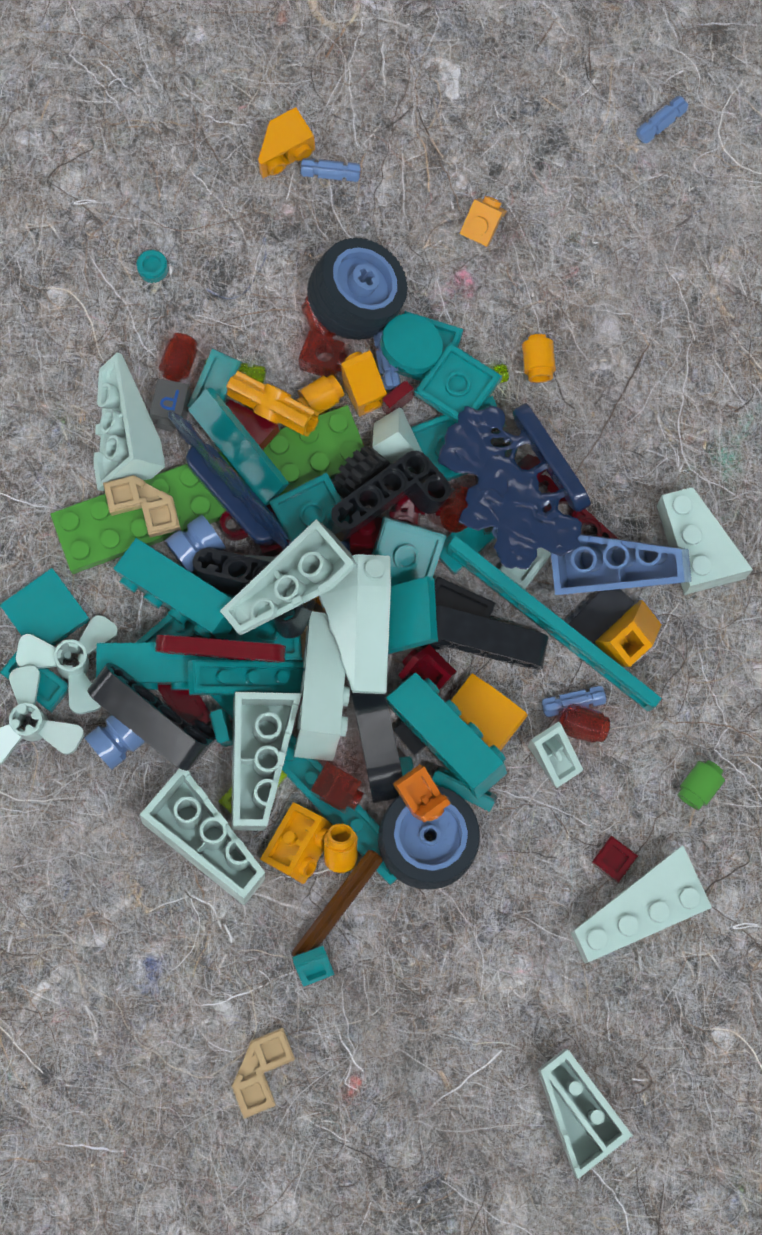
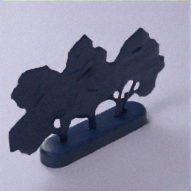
(229, 488)
(511, 495)

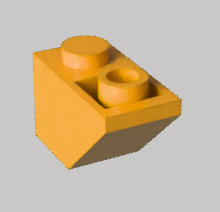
(285, 142)
(363, 382)
(630, 635)

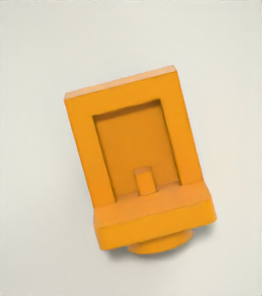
(483, 220)

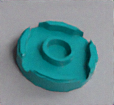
(411, 343)

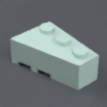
(711, 551)
(581, 1113)

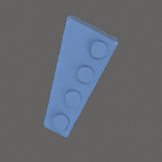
(618, 564)

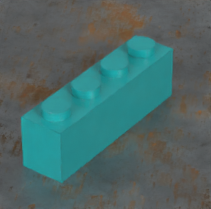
(175, 589)
(146, 665)
(447, 735)

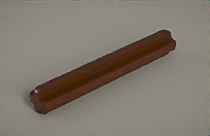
(339, 903)

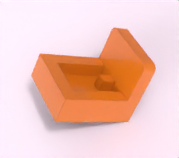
(421, 794)

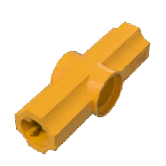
(272, 403)

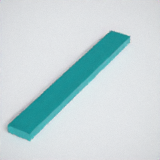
(553, 624)
(303, 774)

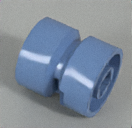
(186, 544)
(113, 741)

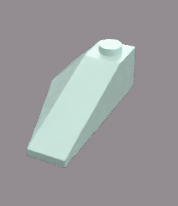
(125, 430)
(298, 574)
(360, 622)

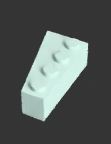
(323, 693)
(259, 749)
(201, 834)
(649, 905)

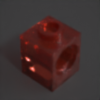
(314, 346)
(337, 788)

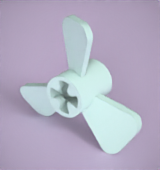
(43, 655)
(62, 736)

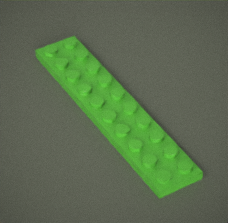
(95, 537)

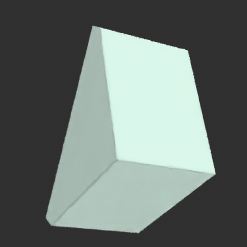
(394, 437)
(555, 754)

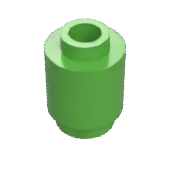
(701, 784)

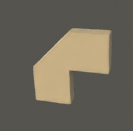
(133, 494)
(250, 1082)

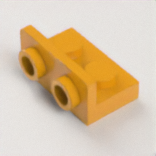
(297, 843)

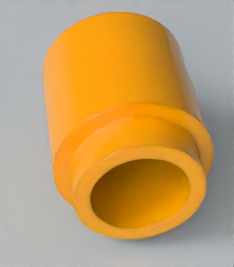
(539, 358)
(321, 393)
(340, 848)

